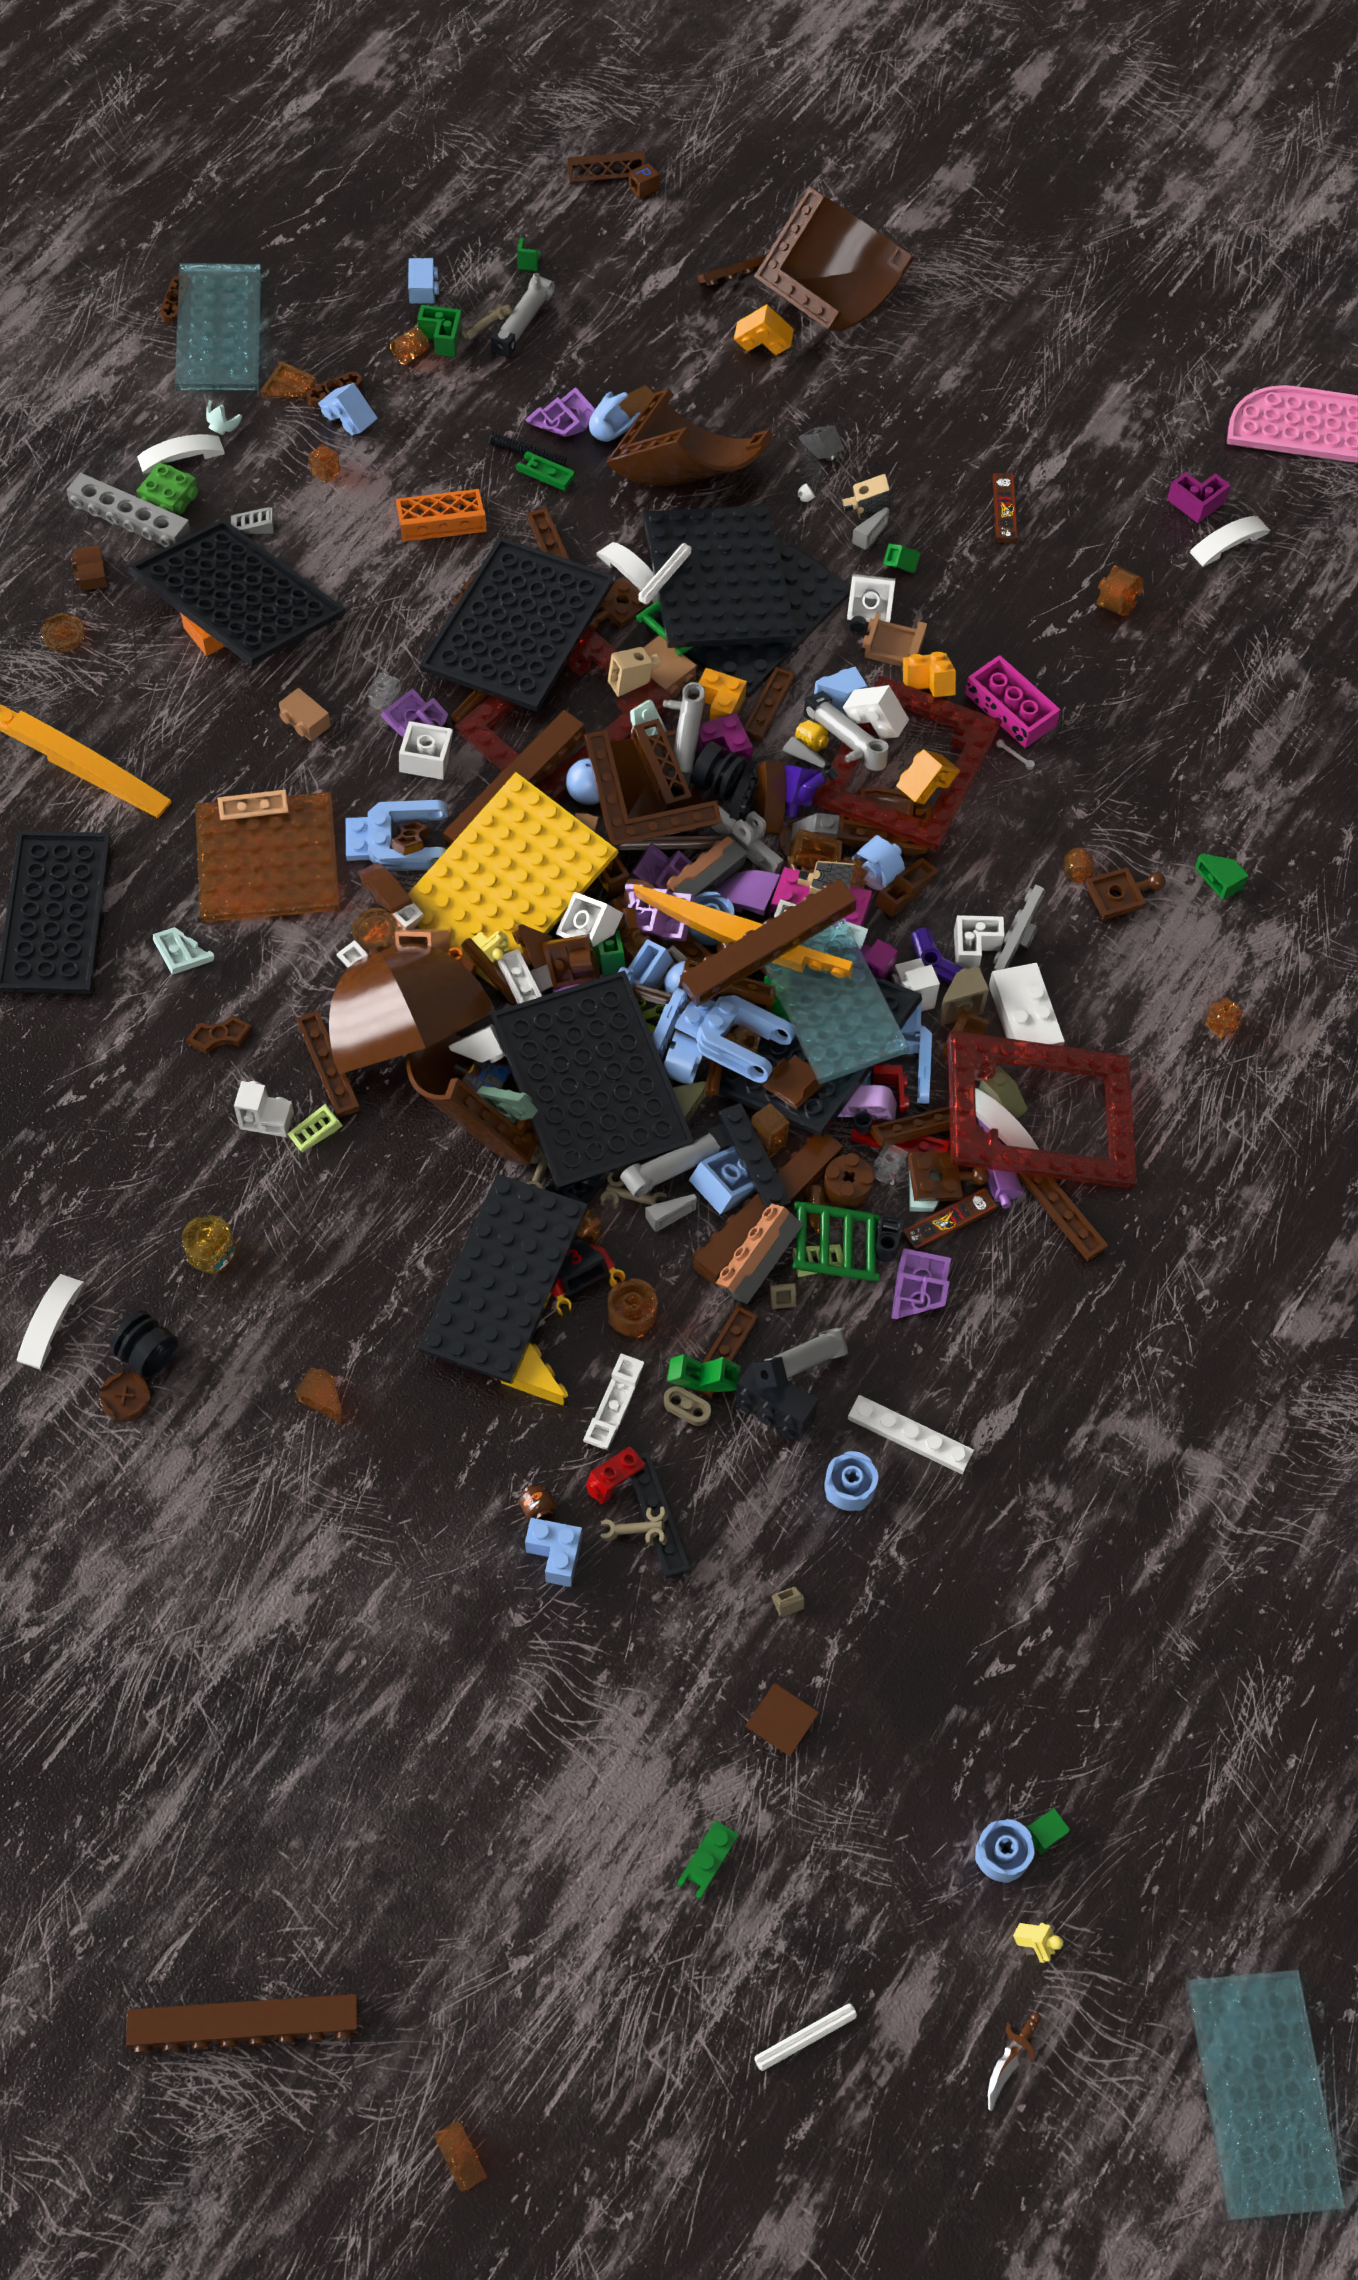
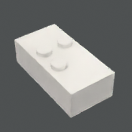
(1025, 1005)

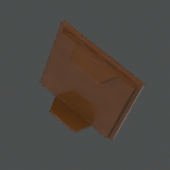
(793, 1081)
(781, 1719)

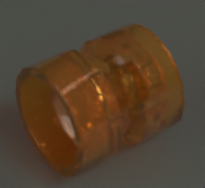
(408, 345)

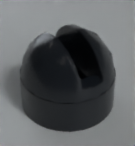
(858, 625)
(862, 1122)

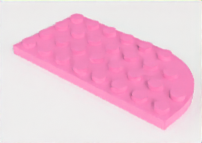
(1297, 422)

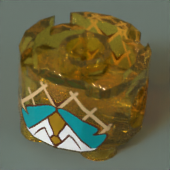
(208, 1243)

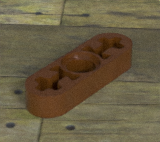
(172, 292)
(320, 390)

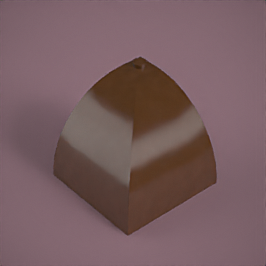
(832, 263)
(672, 451)
(629, 799)
(401, 1004)
(433, 1078)

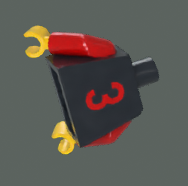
(583, 1267)

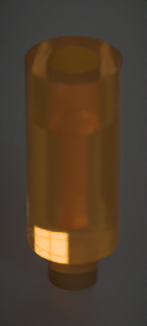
(815, 1195)

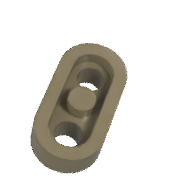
(689, 1404)

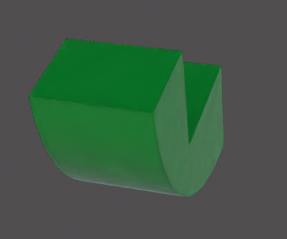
(711, 1376)

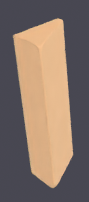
(253, 805)

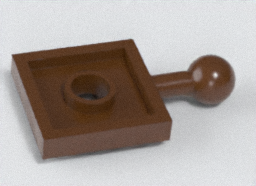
(620, 613)
(1124, 883)
(949, 1186)

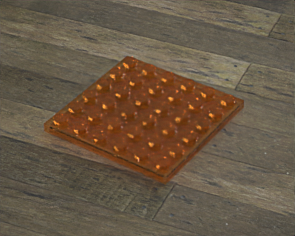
(267, 861)

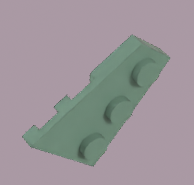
(509, 1103)

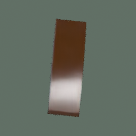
(771, 795)
(906, 887)
(384, 888)

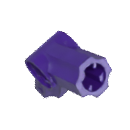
(927, 951)

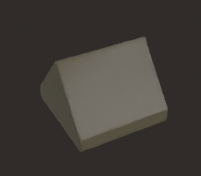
(782, 1296)
(788, 1601)

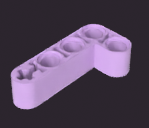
(874, 1100)

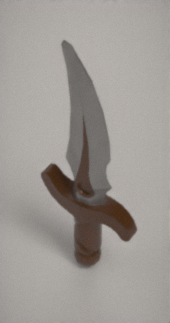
(1011, 2057)

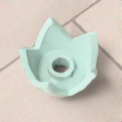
(218, 419)

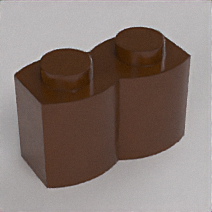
(89, 568)

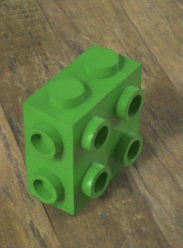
(168, 489)

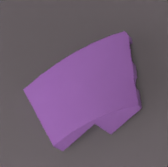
(564, 416)
(414, 709)
(657, 867)
(749, 890)
(655, 922)
(920, 1283)

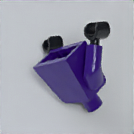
(802, 783)

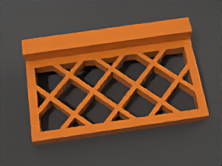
(441, 524)

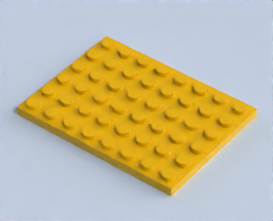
(511, 868)

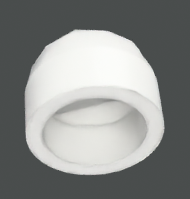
(805, 493)

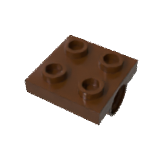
(571, 961)

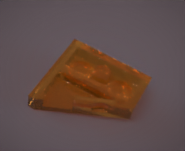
(288, 382)

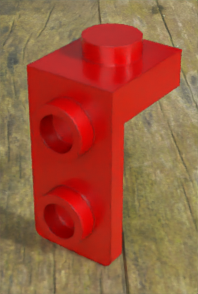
(892, 1075)
(612, 1473)

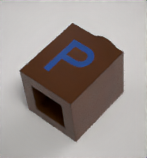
(644, 180)

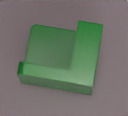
(527, 258)
(901, 557)
(1047, 1831)

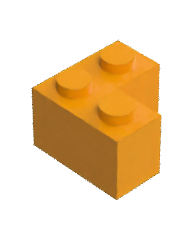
(764, 327)
(930, 672)
(722, 693)
(926, 774)

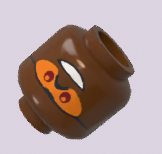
(538, 1503)

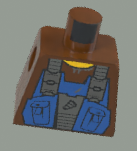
(483, 1074)

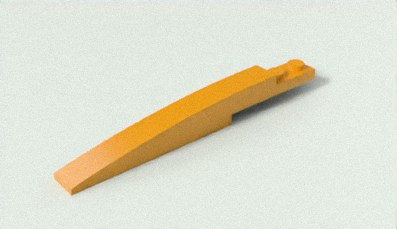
(82, 761)
(731, 928)

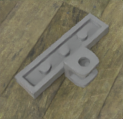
(748, 836)
(1021, 930)

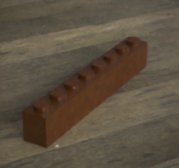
(533, 764)
(767, 942)
(801, 1171)
(242, 2022)

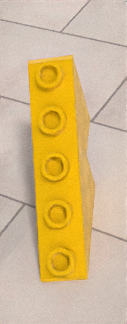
(538, 1378)

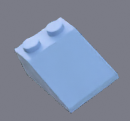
(723, 1180)

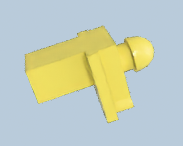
(493, 946)
(1039, 1938)

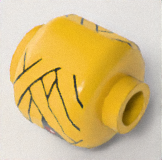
(812, 735)

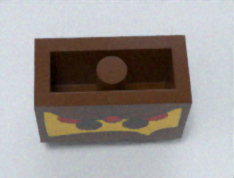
(613, 878)

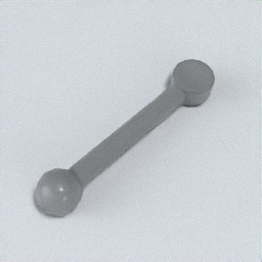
(1029, 763)

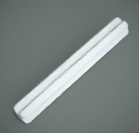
(665, 573)
(805, 2037)

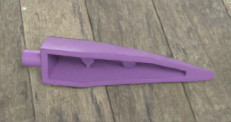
(1003, 1185)

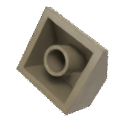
(965, 993)

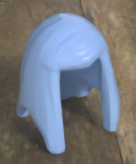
(609, 420)

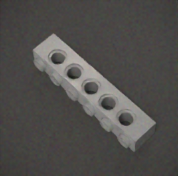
(127, 511)

